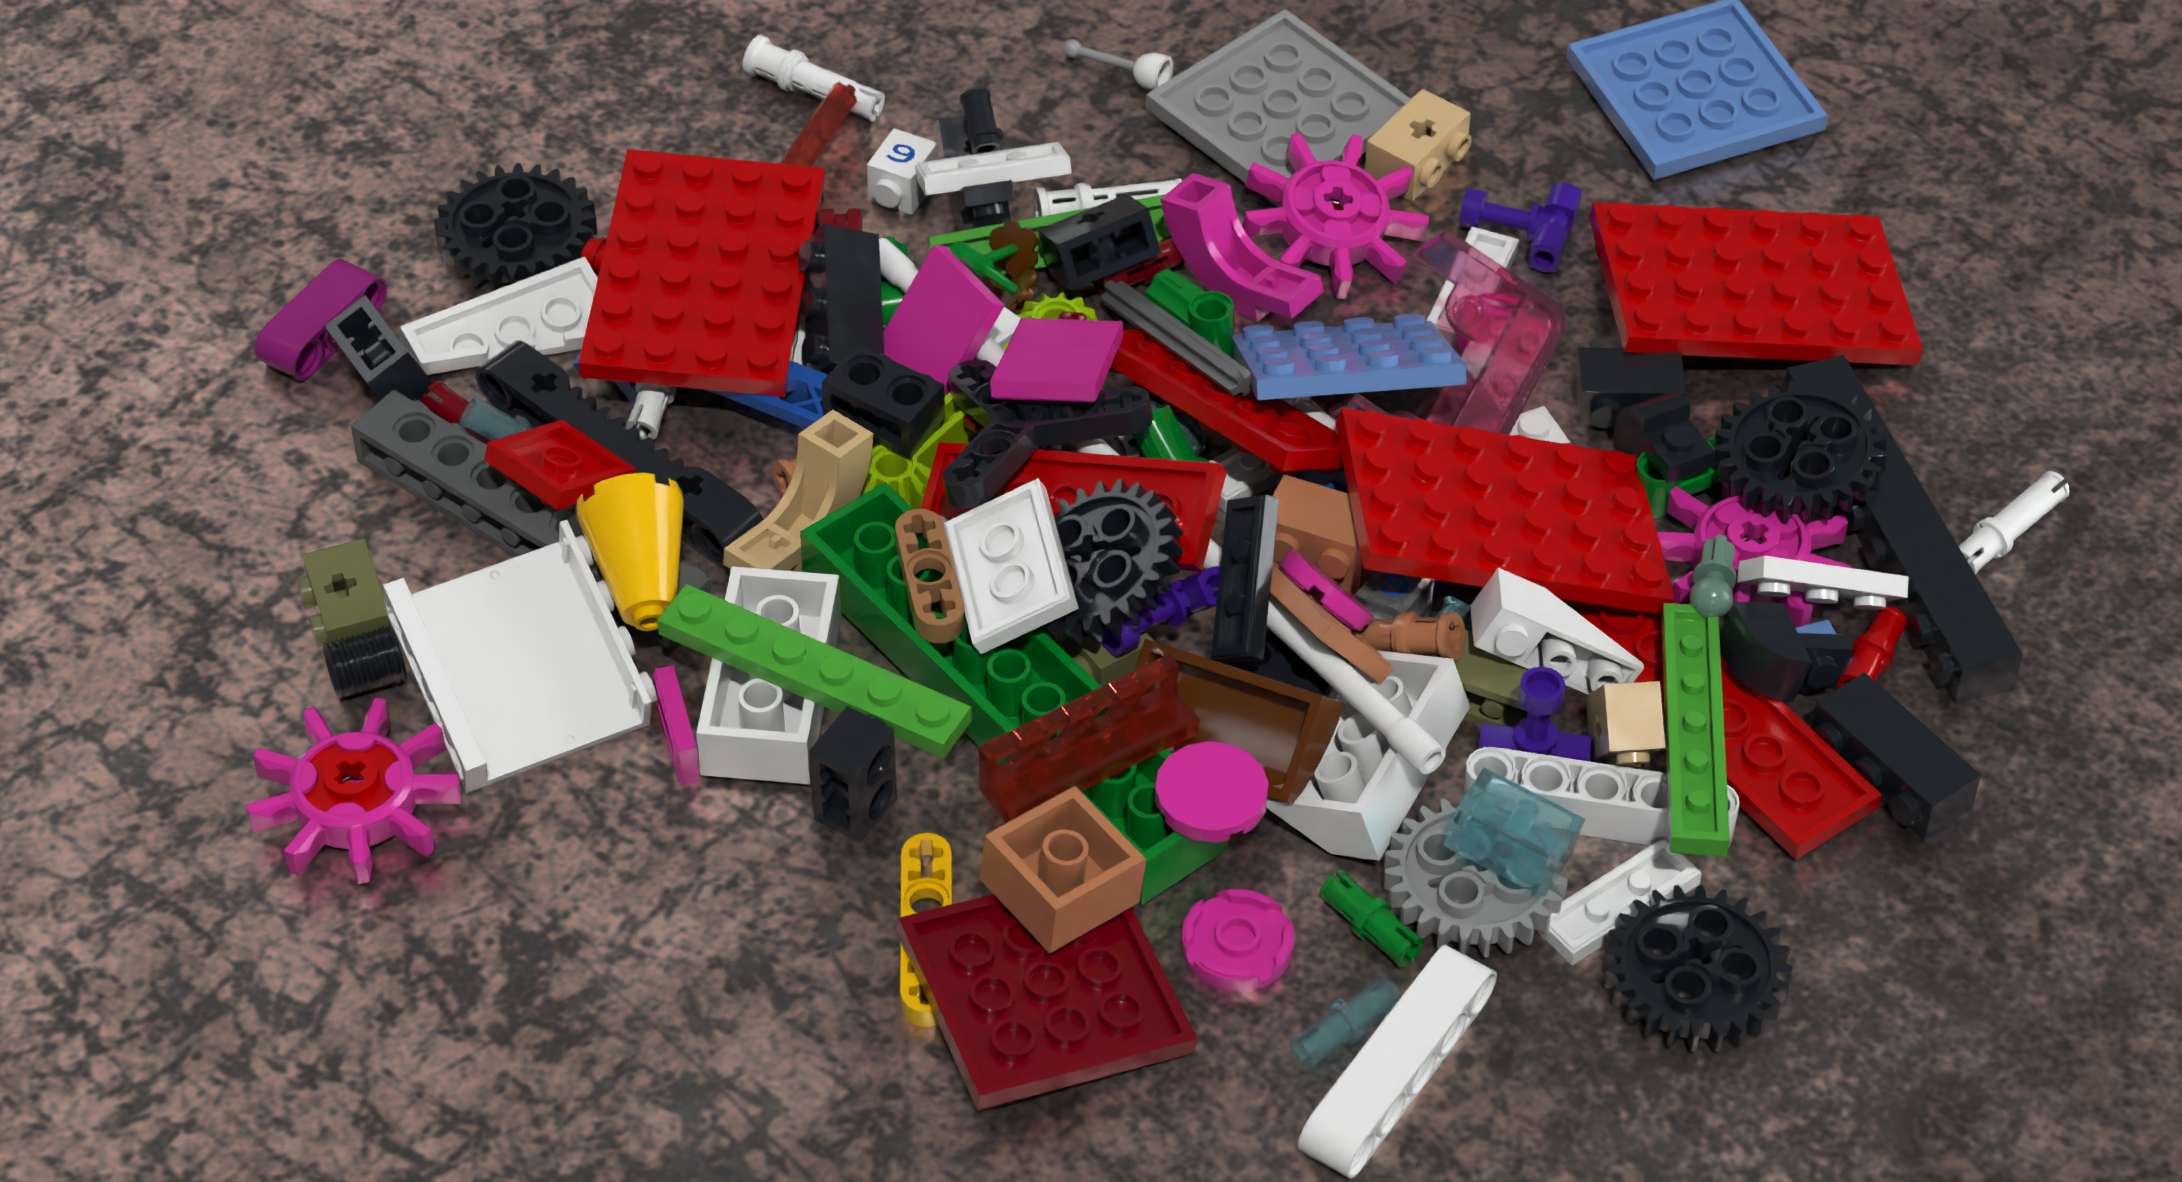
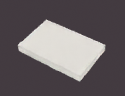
(1010, 566)

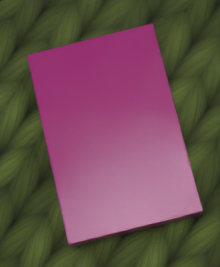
(941, 318)
(1057, 360)

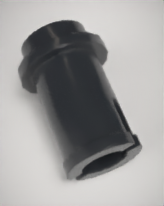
(980, 121)

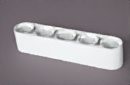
(1613, 799)
(1397, 1061)

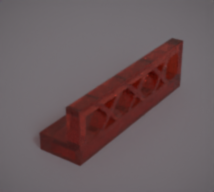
(1087, 747)

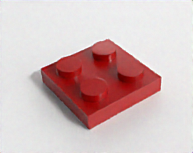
(555, 463)

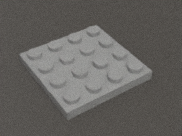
(1272, 85)

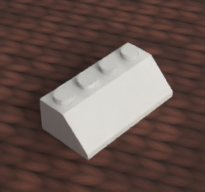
(1364, 781)

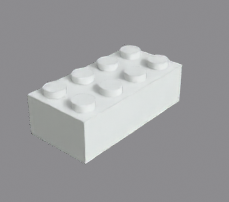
(753, 725)

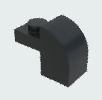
(1665, 435)
(1774, 658)

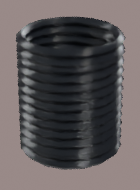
(364, 662)

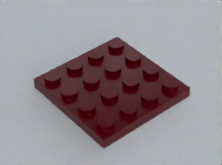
(1037, 1017)

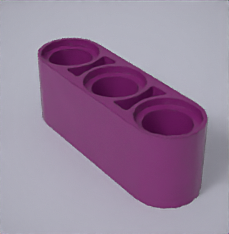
(297, 335)

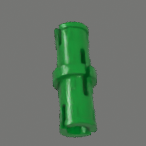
(1371, 918)

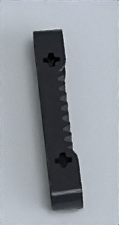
(538, 389)

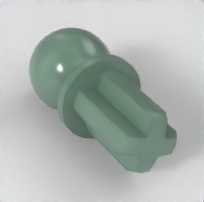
(1714, 578)

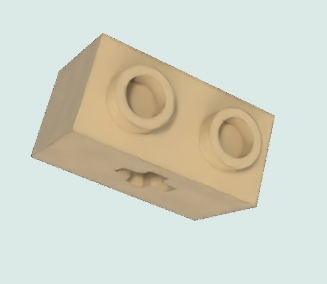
(1423, 135)
(1625, 723)

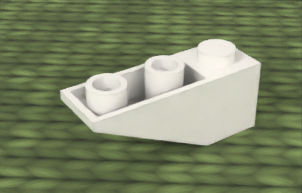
(1540, 630)

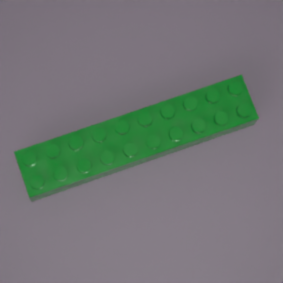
(1001, 685)

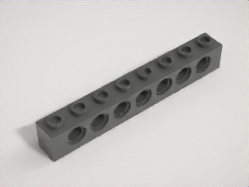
(449, 473)

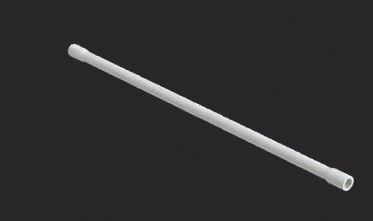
(1400, 730)

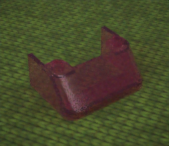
(1509, 333)

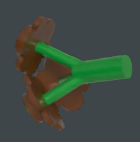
(1016, 252)

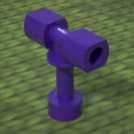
(1544, 225)
(1187, 596)
(1541, 695)

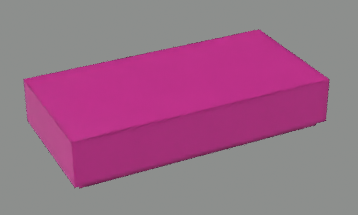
(676, 725)

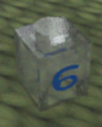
(1392, 594)

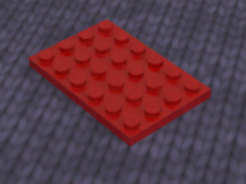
(702, 273)
(1753, 284)
(1478, 500)

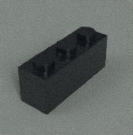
(840, 295)
(1898, 755)

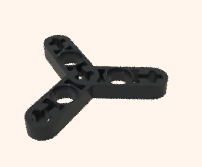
(1022, 426)

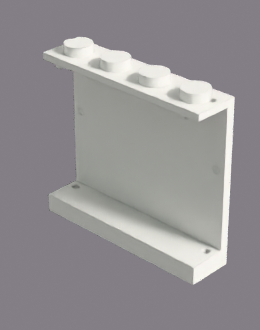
(521, 661)

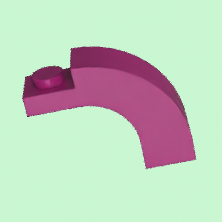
(1225, 259)

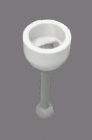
(1148, 70)

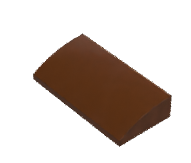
(1269, 719)

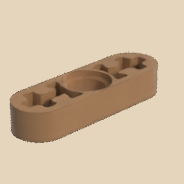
(921, 593)

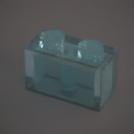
(1514, 832)

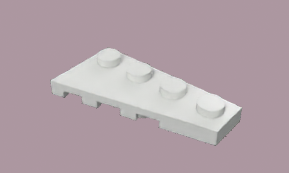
(542, 310)

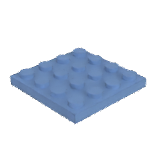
(1696, 87)
(1347, 357)

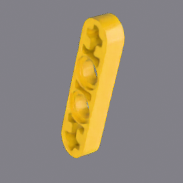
(913, 889)

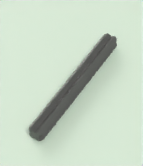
(1177, 338)

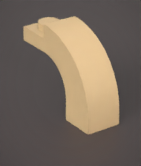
(827, 476)

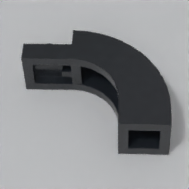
(976, 204)

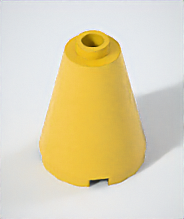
(635, 542)

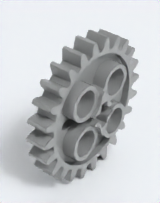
(1458, 895)

